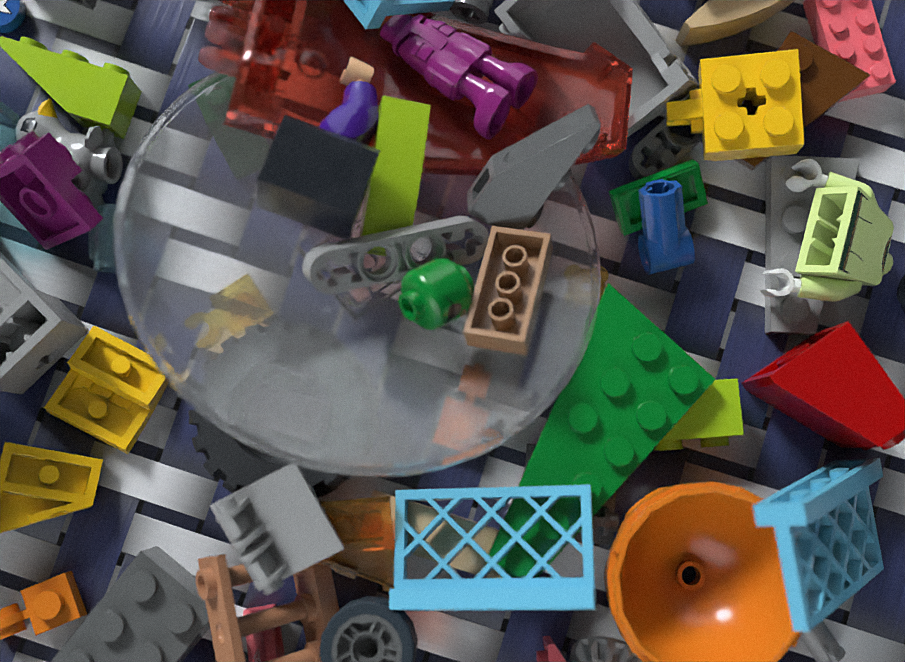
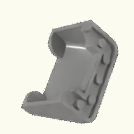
(617, 27)

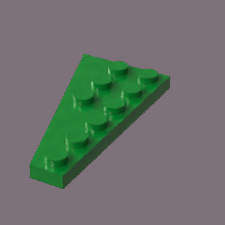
(603, 423)

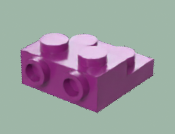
(40, 190)

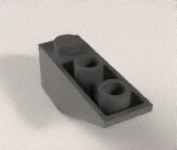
(524, 175)

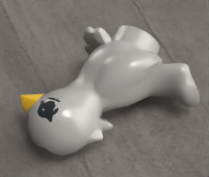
(92, 152)

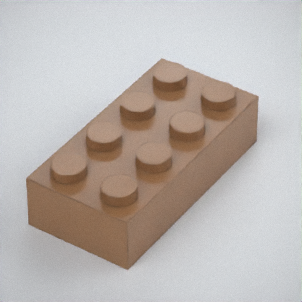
(508, 290)

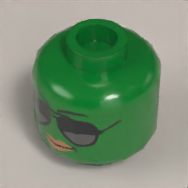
(436, 293)

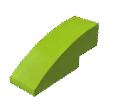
(397, 174)

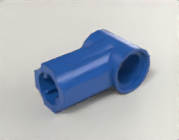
(665, 238)

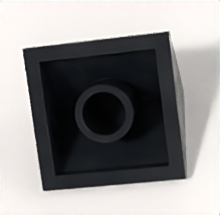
(315, 177)

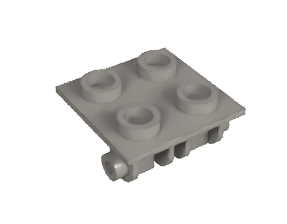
(277, 527)

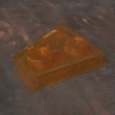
(368, 539)

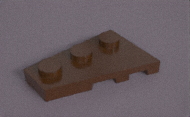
(823, 83)

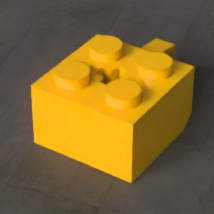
(726, 128)

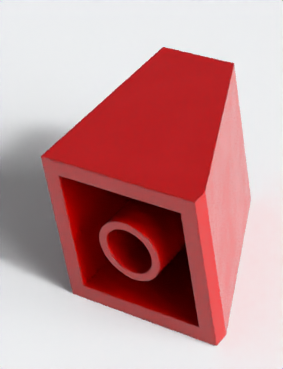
(835, 390)

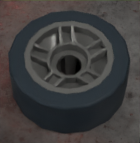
(369, 619)

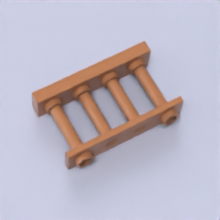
(313, 606)

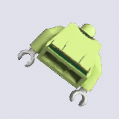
(842, 242)

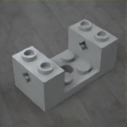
(33, 330)

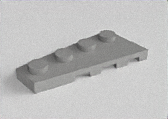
(785, 229)

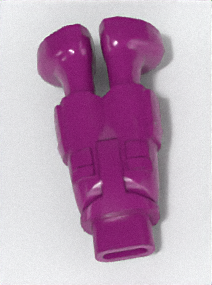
(455, 68)

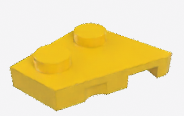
(43, 484)

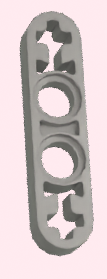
(398, 257)

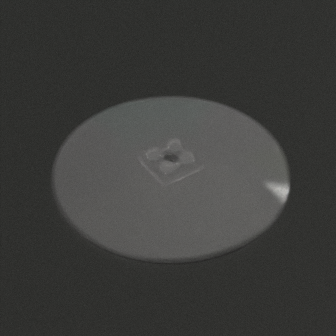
(314, 373)

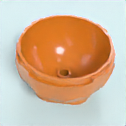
(739, 592)

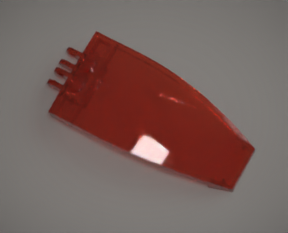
(300, 48)

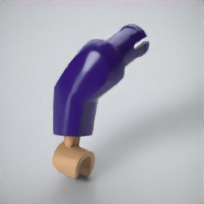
(359, 112)

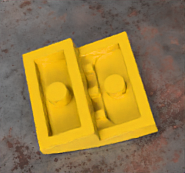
(108, 390)

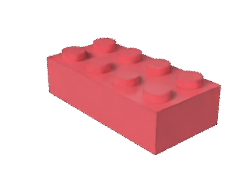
(853, 34)

